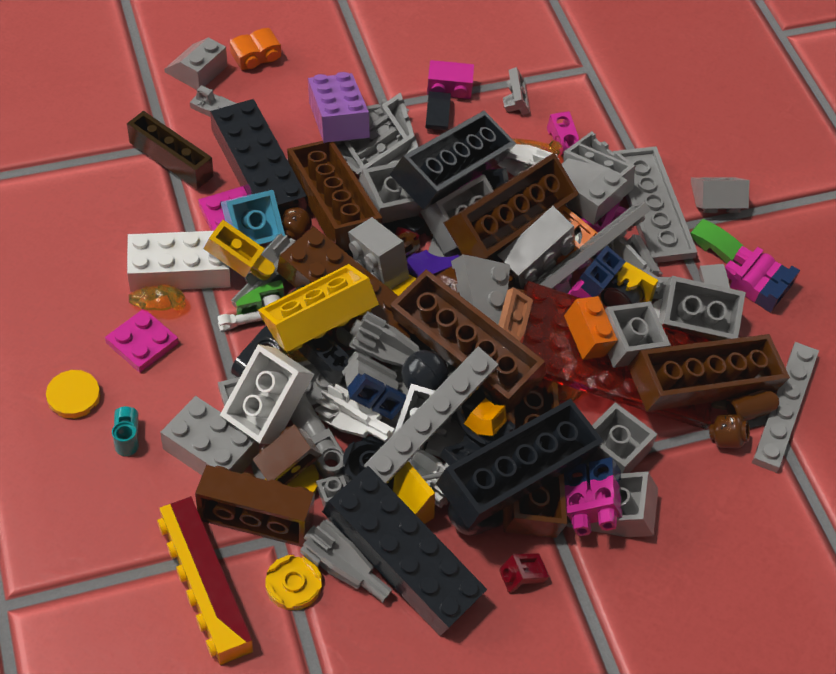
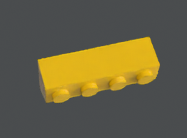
(319, 307)

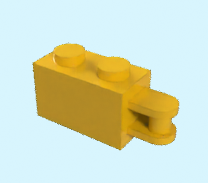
(239, 252)

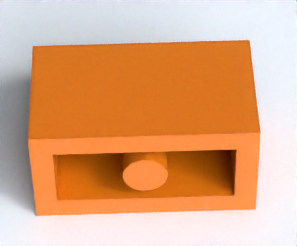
(590, 327)

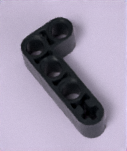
(328, 362)

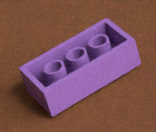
(338, 107)

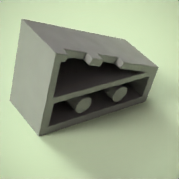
(596, 152)
(482, 283)

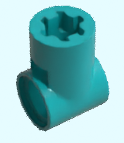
(125, 427)

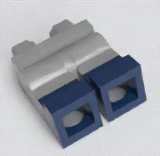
(374, 384)

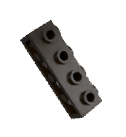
(170, 149)

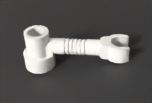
(231, 321)

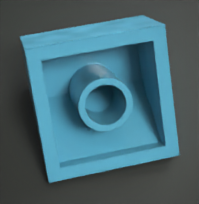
(255, 216)

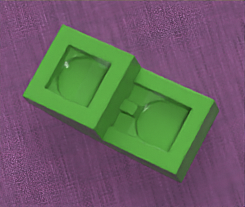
(712, 236)
(253, 300)

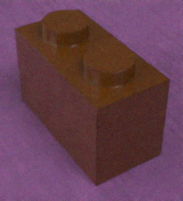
(287, 455)

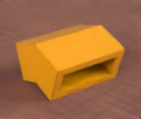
(486, 418)

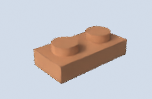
(515, 313)

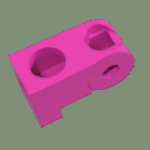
(563, 132)

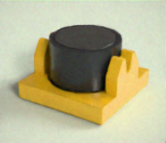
(629, 287)

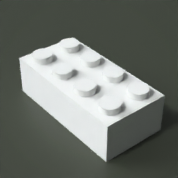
(174, 261)

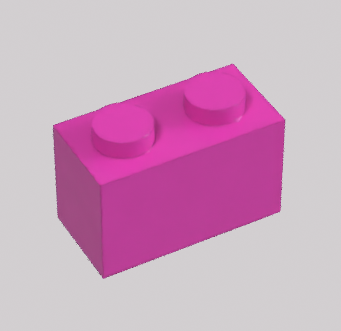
(451, 78)

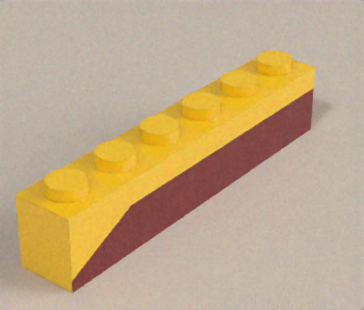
(205, 581)

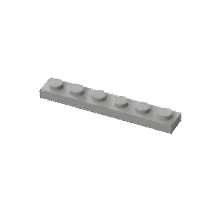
(581, 257)
(432, 415)
(781, 421)

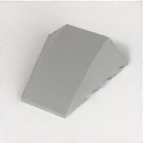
(388, 142)

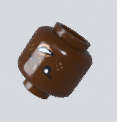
(296, 223)
(730, 431)

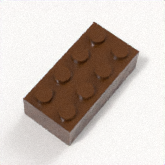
(255, 505)

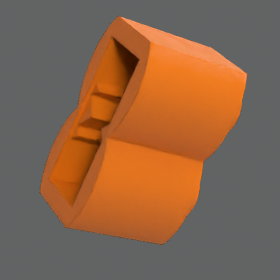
(255, 48)

